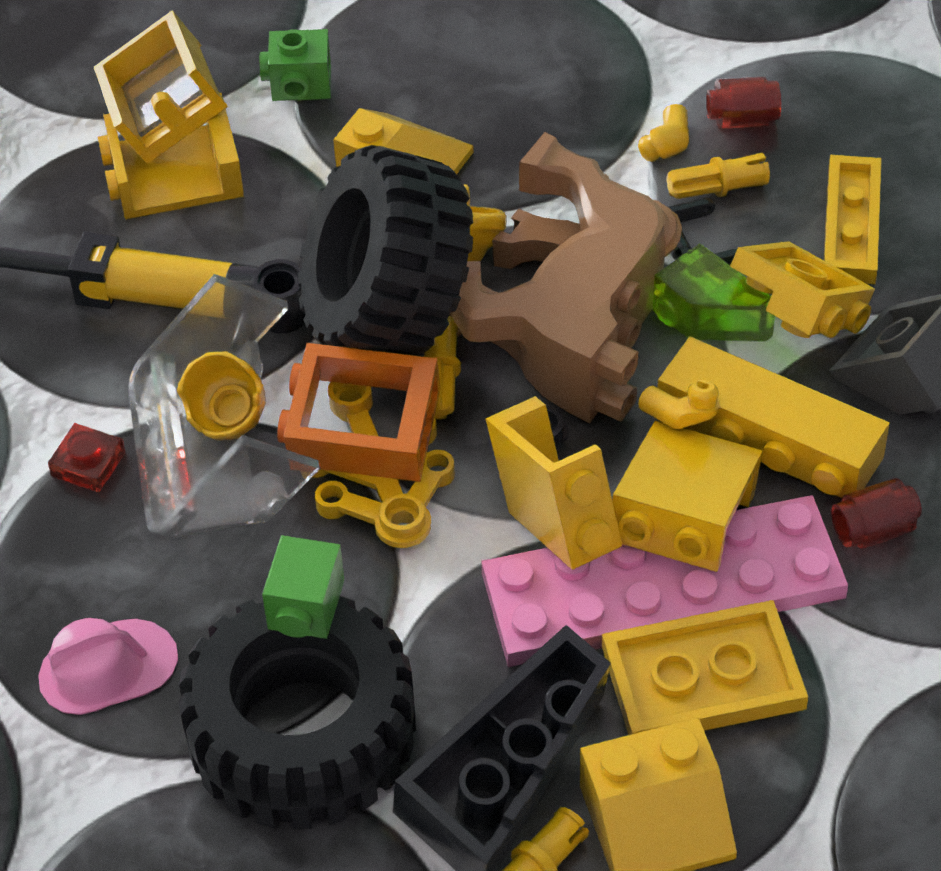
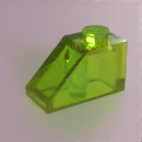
(710, 300)

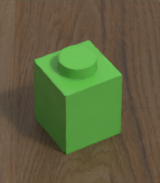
(303, 587)

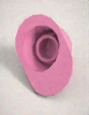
(105, 664)

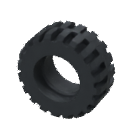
(385, 252)
(311, 772)

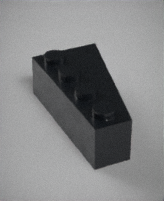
(496, 763)

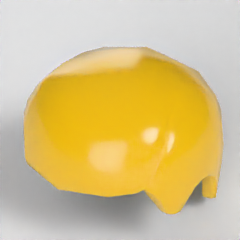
(221, 395)

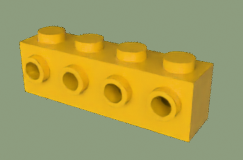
(791, 423)

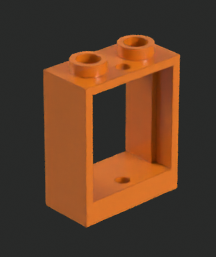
(354, 452)

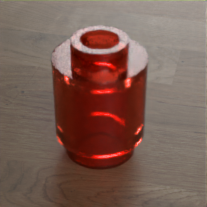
(744, 102)
(876, 514)

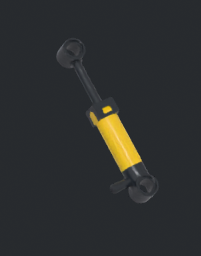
(108, 272)

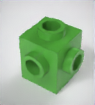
(297, 65)

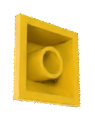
(392, 132)

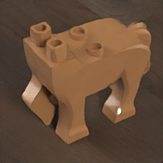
(590, 294)

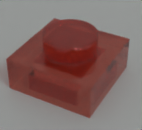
(86, 457)

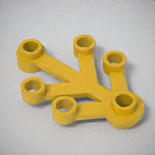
(353, 405)

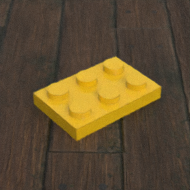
(707, 666)

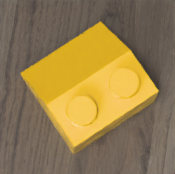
(658, 800)

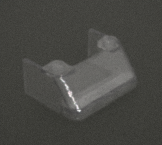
(188, 478)

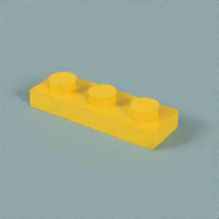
(853, 215)

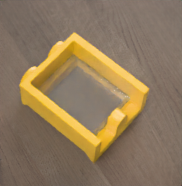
(159, 87)

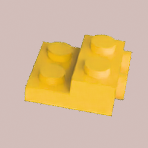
(805, 290)

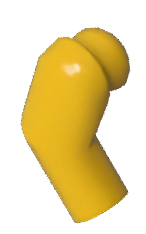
(668, 138)
(686, 411)

